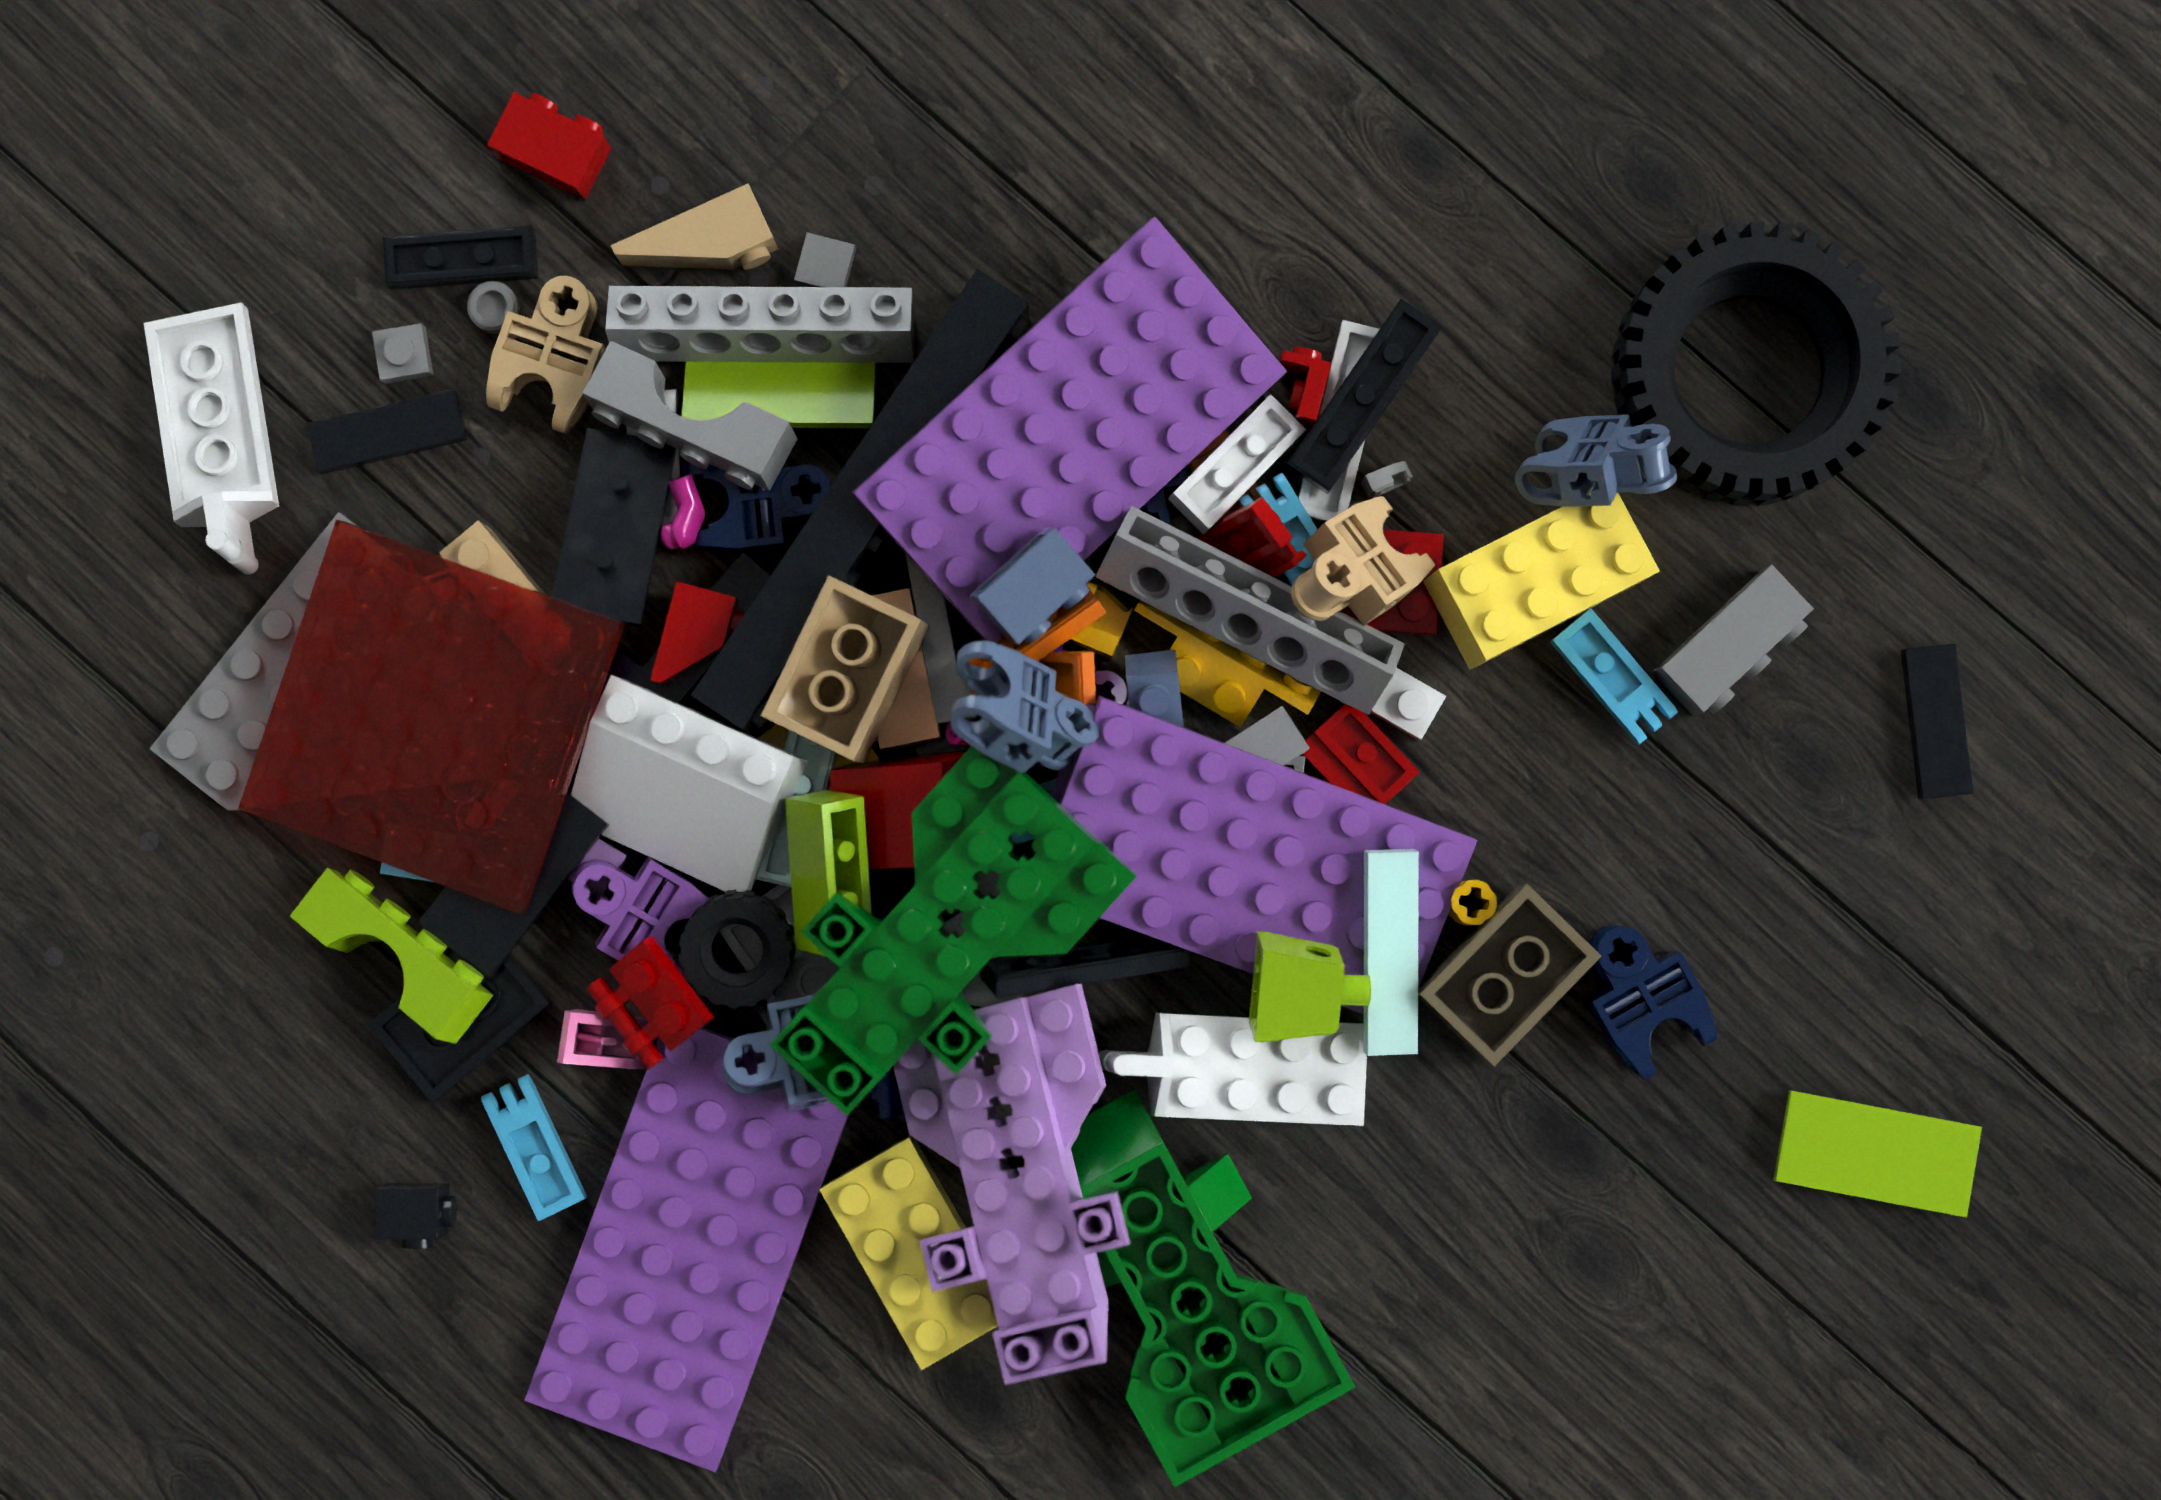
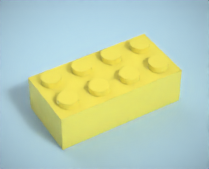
(1539, 577)
(884, 1215)

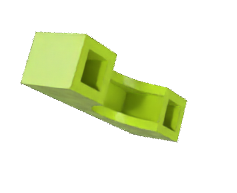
(436, 990)

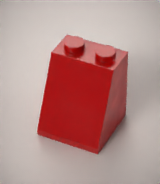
(890, 795)

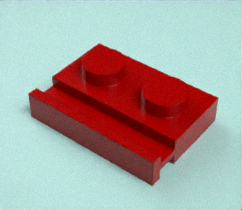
(1255, 538)
(1358, 756)

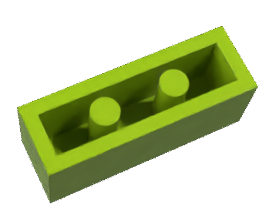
(826, 855)

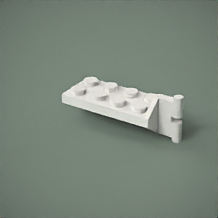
(213, 426)
(1218, 1072)

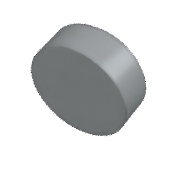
(490, 304)

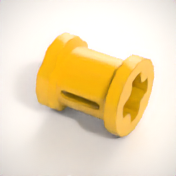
(1482, 892)

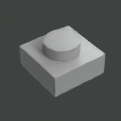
(402, 353)

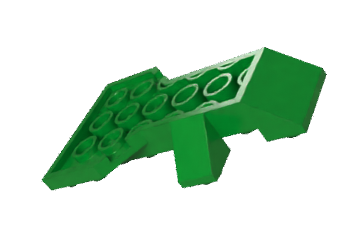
(907, 972)
(1172, 1246)

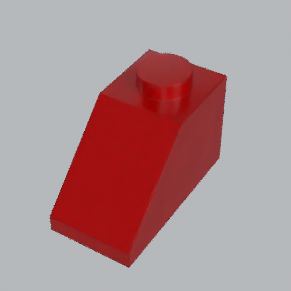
(694, 630)

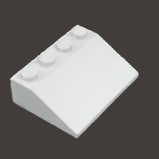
(684, 785)

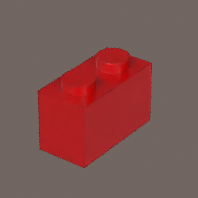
(550, 144)

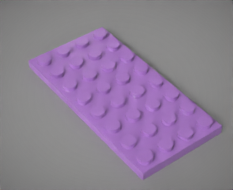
(1073, 421)
(1244, 843)
(686, 1256)

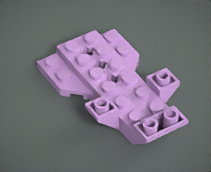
(1032, 1228)

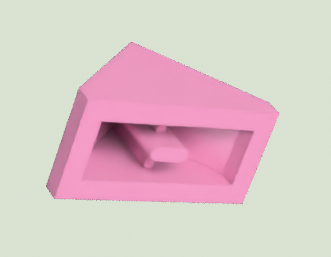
(594, 1041)

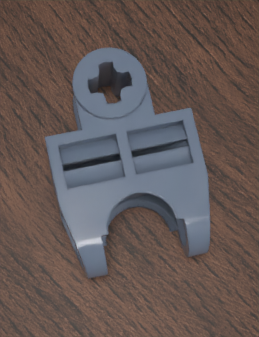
(1598, 461)
(1019, 710)
(774, 1070)

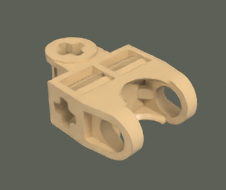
(564, 334)
(1356, 566)

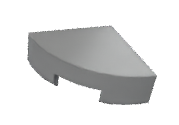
(1386, 479)

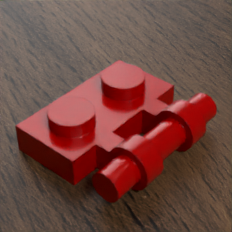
(660, 995)

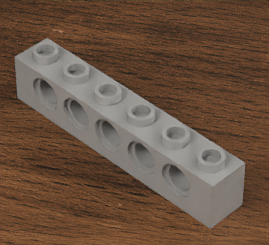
(763, 323)
(1248, 610)

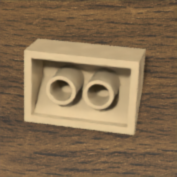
(845, 670)

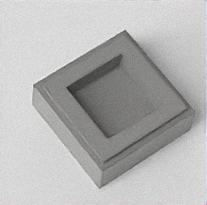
(824, 262)

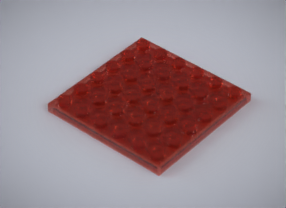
(431, 716)

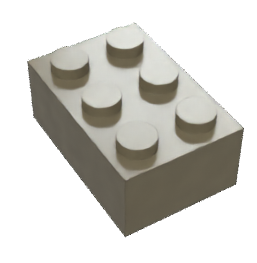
(1507, 974)

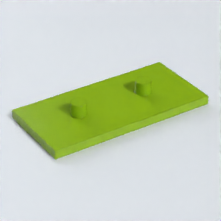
(795, 391)
(1877, 1153)

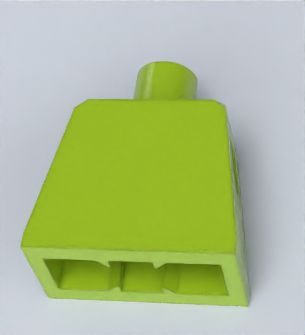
(1300, 988)

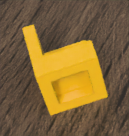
(1104, 633)

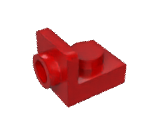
(1306, 394)

